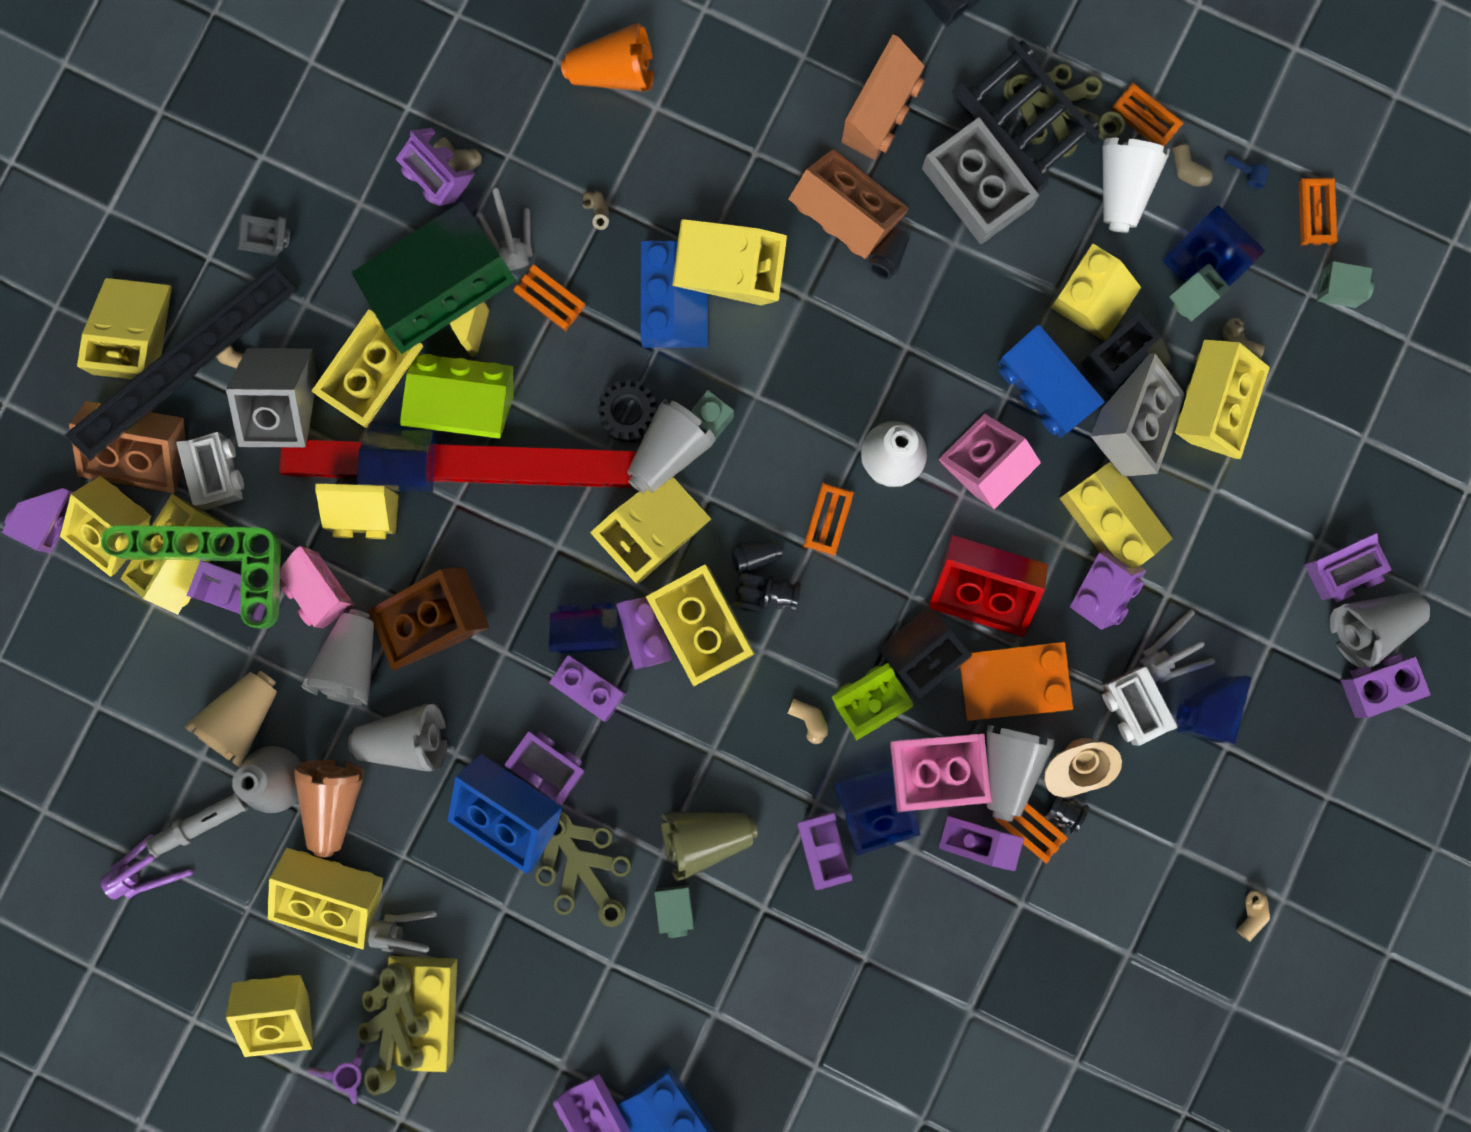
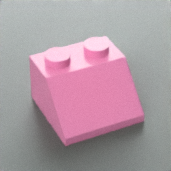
(990, 460)
(314, 588)

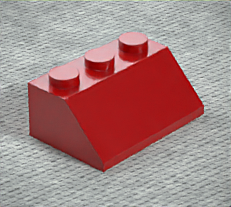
(988, 586)

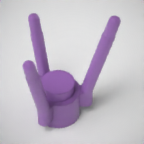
(122, 877)
(344, 1076)

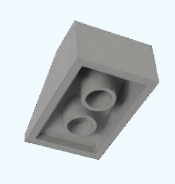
(1140, 419)

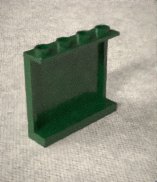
(432, 277)

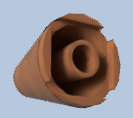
(326, 802)

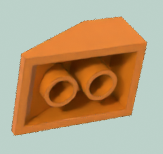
(1016, 682)

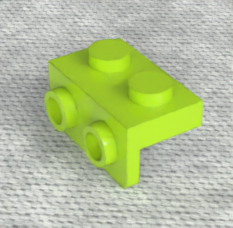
(872, 701)

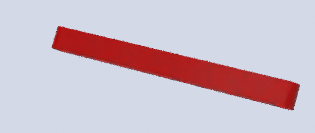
(475, 464)

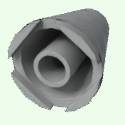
(668, 446)
(1377, 626)
(344, 661)
(403, 739)
(1013, 769)
(268, 779)

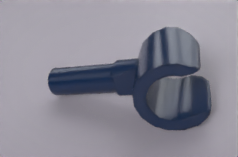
(1257, 173)

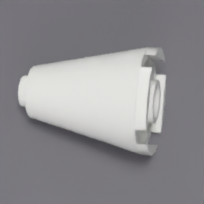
(1129, 179)
(888, 462)

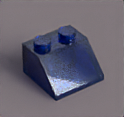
(1216, 242)
(397, 457)
(585, 629)
(1215, 711)
(872, 811)

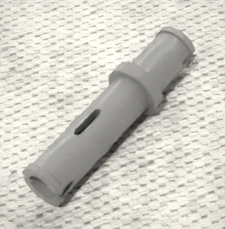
(183, 831)

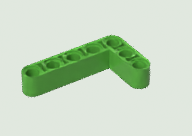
(209, 550)

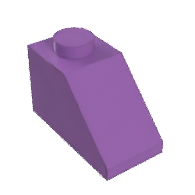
(38, 520)
(981, 843)

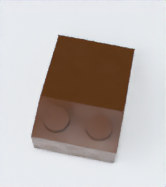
(428, 617)

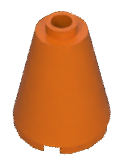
(612, 61)

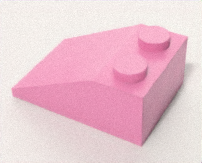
(940, 772)

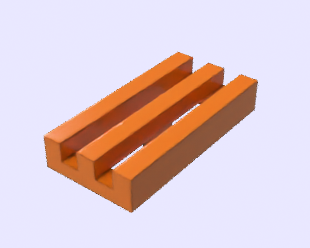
(1154, 106)
(1305, 211)
(527, 281)
(820, 546)
(1052, 846)

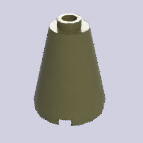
(704, 839)

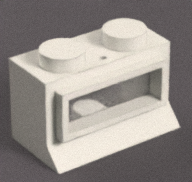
(210, 470)
(1138, 706)

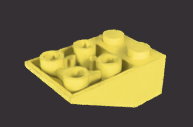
(730, 261)
(124, 328)
(650, 528)

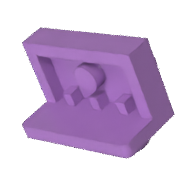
(1107, 591)
(643, 633)
(589, 1108)

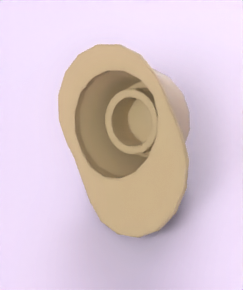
(1082, 768)

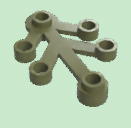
(1074, 93)
(580, 864)
(395, 985)

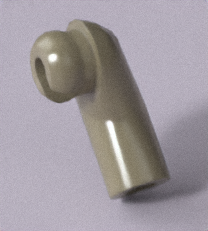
(461, 159)
(1188, 170)
(596, 201)
(1233, 332)

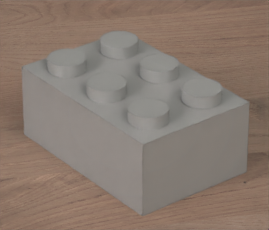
(979, 181)

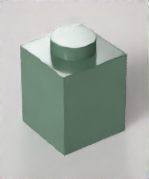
(1345, 284)
(1199, 293)
(713, 414)
(674, 910)

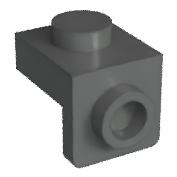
(262, 235)

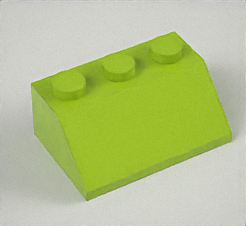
(457, 395)

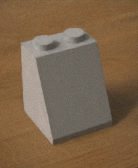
(273, 397)

